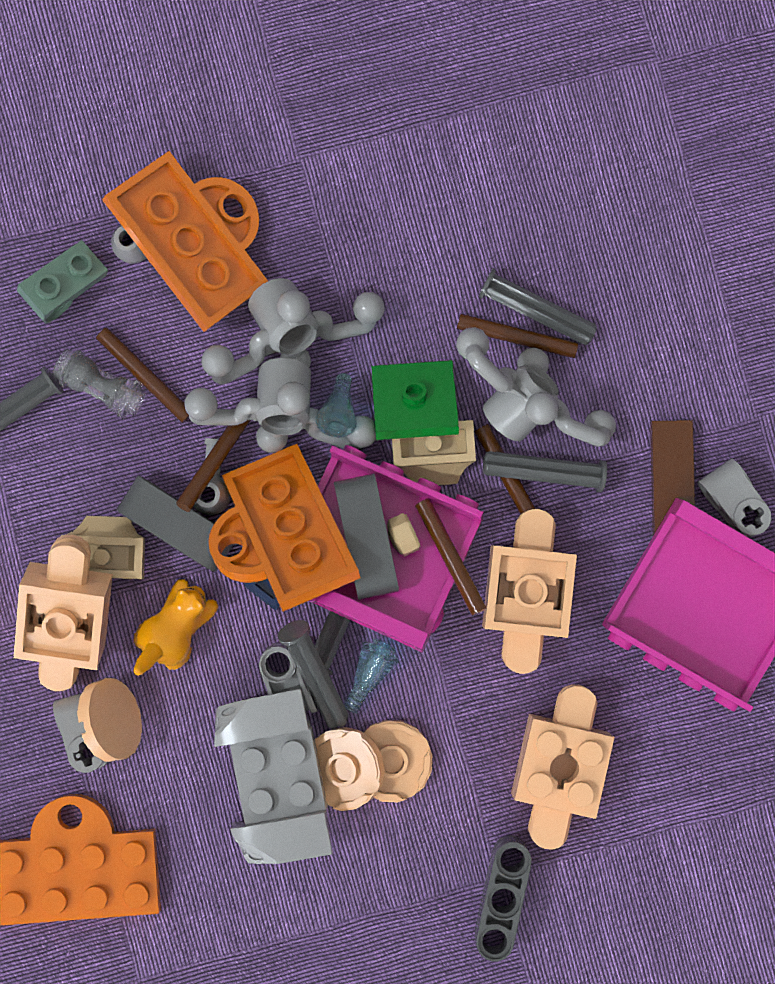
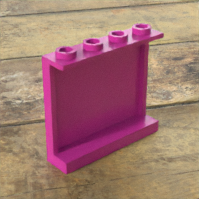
(422, 575)
(701, 605)

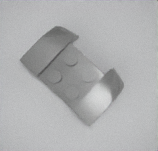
(275, 778)

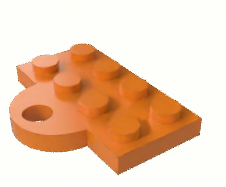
(191, 236)
(282, 531)
(78, 869)

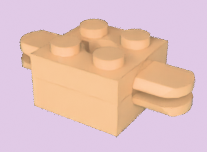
(529, 591)
(63, 614)
(562, 766)

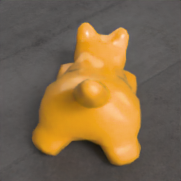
(168, 634)

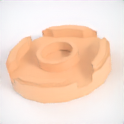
(110, 719)
(405, 759)
(349, 767)

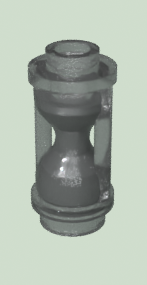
(84, 375)

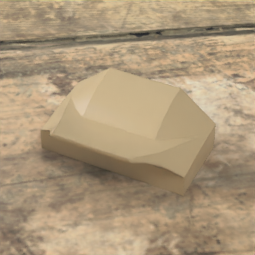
(436, 457)
(113, 546)

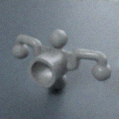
(288, 329)
(528, 395)
(280, 409)

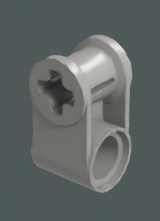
(732, 491)
(287, 680)
(71, 730)

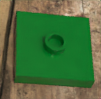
(414, 400)

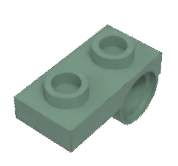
(62, 280)

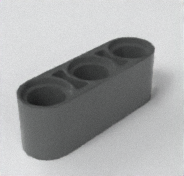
(160, 515)
(366, 535)
(502, 917)

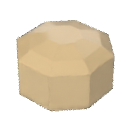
(402, 535)

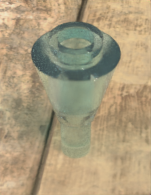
(337, 414)
(373, 666)

